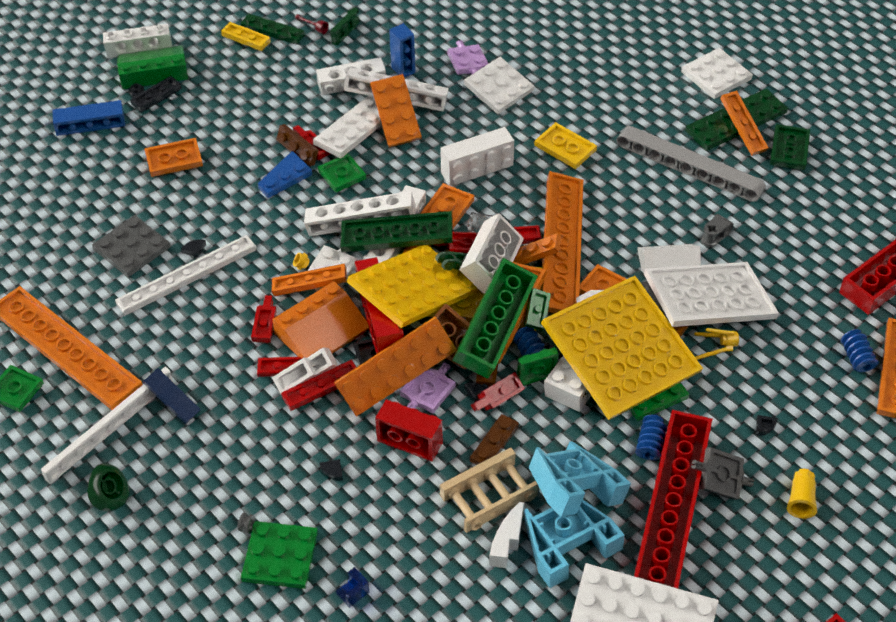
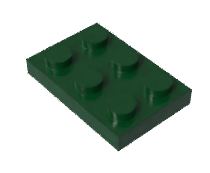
(790, 147)

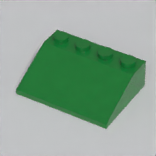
(152, 66)

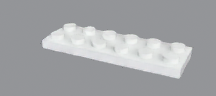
(350, 129)

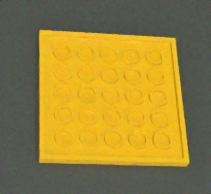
(621, 347)

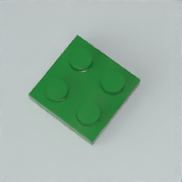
(342, 172)
(536, 366)
(18, 387)

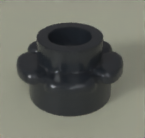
(135, 89)

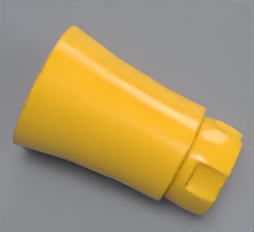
(803, 495)

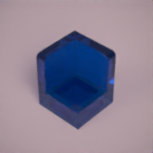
(354, 589)

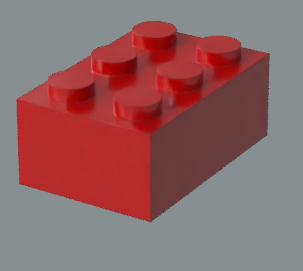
(409, 430)

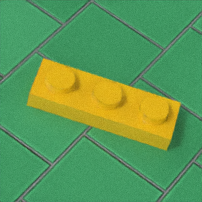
(245, 36)

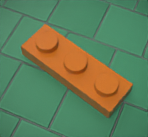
(538, 249)

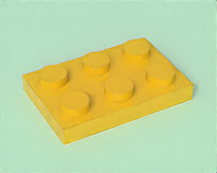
(565, 145)

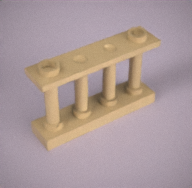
(487, 471)

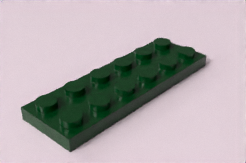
(719, 127)
(396, 231)

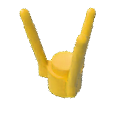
(727, 338)

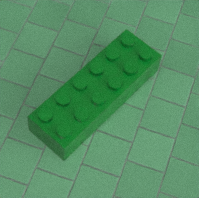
(495, 318)

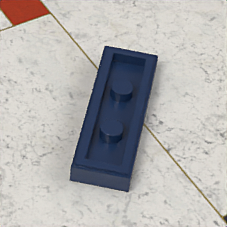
(171, 396)

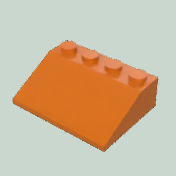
(320, 322)

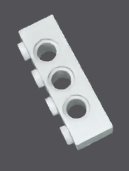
(136, 40)
(333, 78)

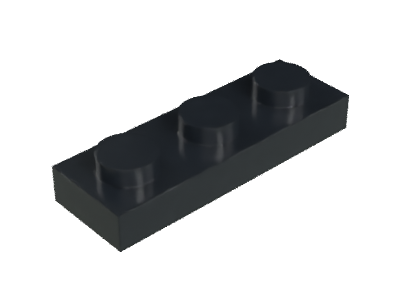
(155, 94)

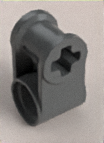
(716, 230)

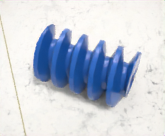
(528, 341)
(859, 351)
(651, 438)

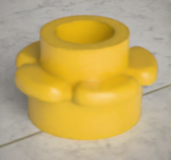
(301, 261)

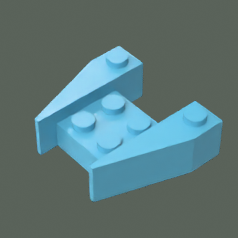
(569, 472)
(556, 535)

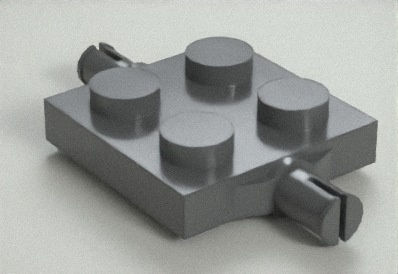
(722, 473)

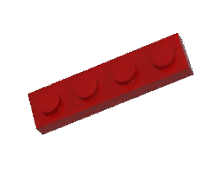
(316, 386)

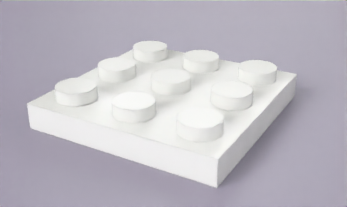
(716, 73)
(499, 85)

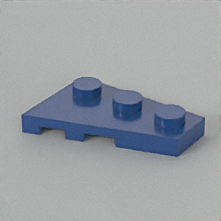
(284, 175)

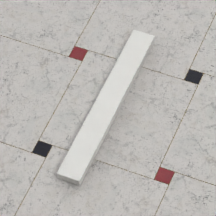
(185, 275)
(99, 432)

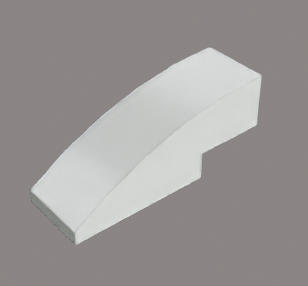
(305, 369)
(507, 537)

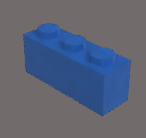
(402, 50)

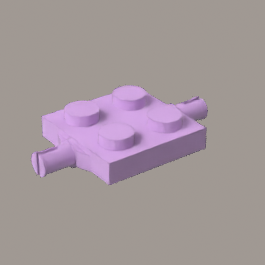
(467, 58)
(429, 389)

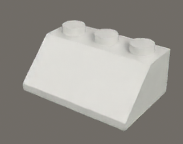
(669, 256)

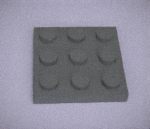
(131, 246)

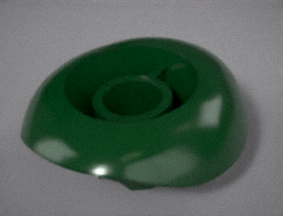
(107, 487)

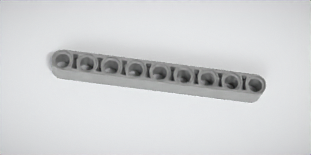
(691, 163)

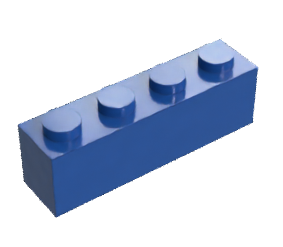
(88, 118)

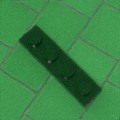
(273, 29)

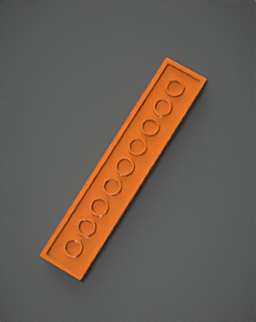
(563, 218)
(67, 348)

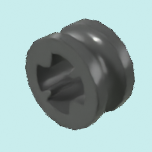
(246, 522)

